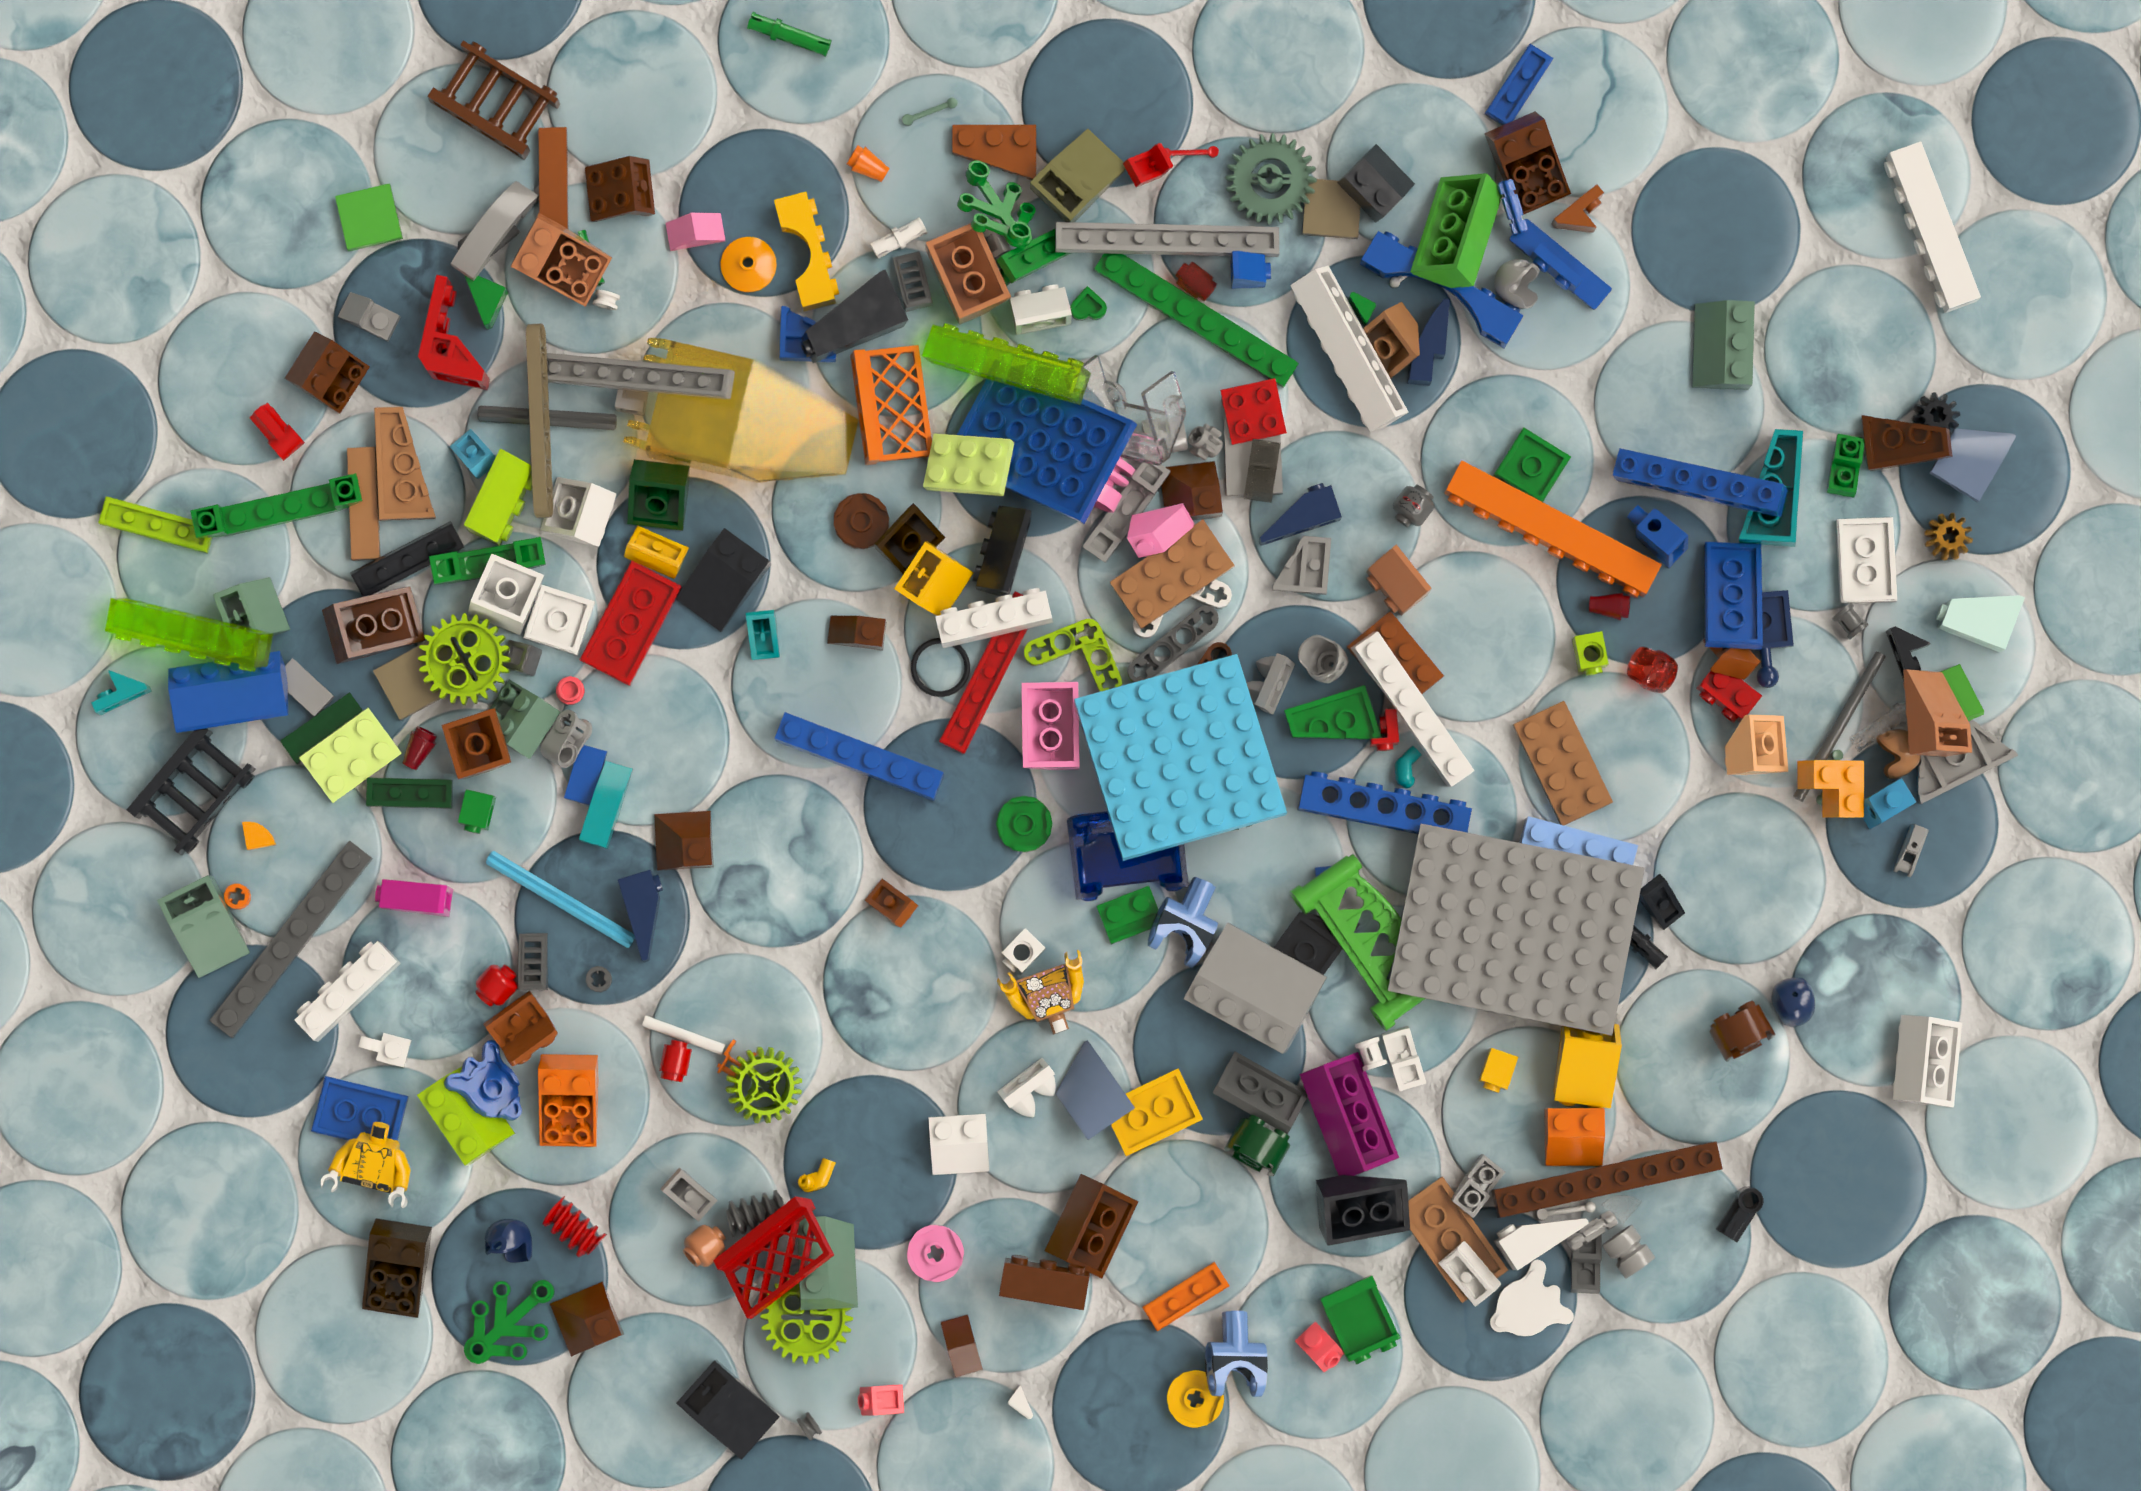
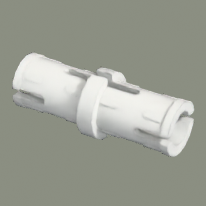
(898, 238)

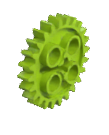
(442, 671)
(805, 1344)

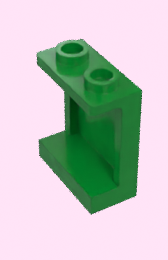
(1360, 1320)

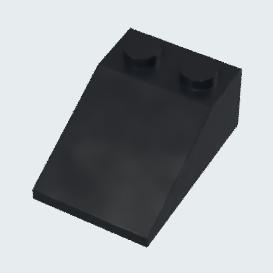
(723, 580)
(1361, 1207)

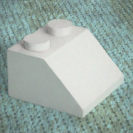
(1040, 309)
(579, 511)
(505, 594)
(959, 1144)

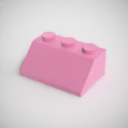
(1050, 726)

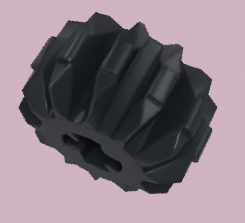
(1932, 405)

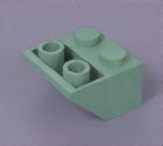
(253, 606)
(523, 718)

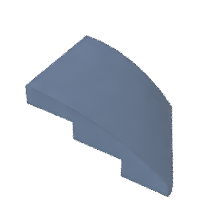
(1974, 460)
(1092, 1093)

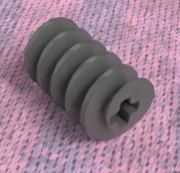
(752, 1213)

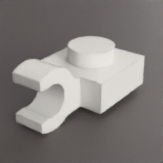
(390, 1049)

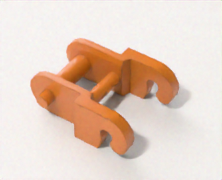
(722, 1067)

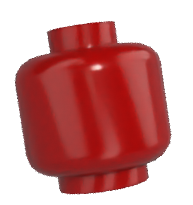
(496, 985)

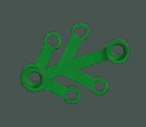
(1015, 233)
(505, 1324)

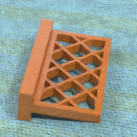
(867, 405)

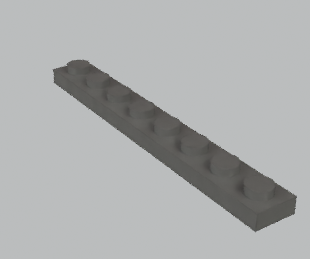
(291, 939)

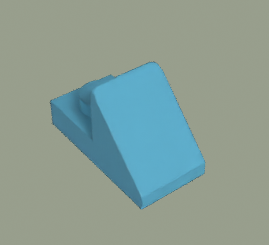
(473, 453)

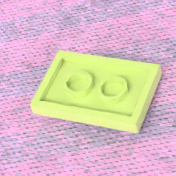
(968, 464)
(350, 755)

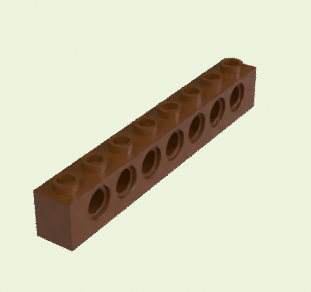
(1607, 1179)

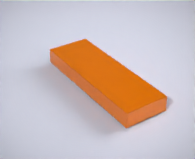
(1185, 1296)

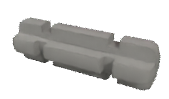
(1592, 1230)

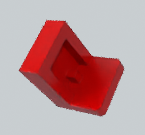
(1148, 165)

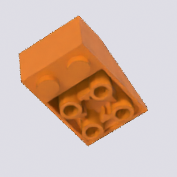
(568, 1100)

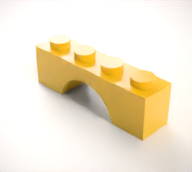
(797, 218)

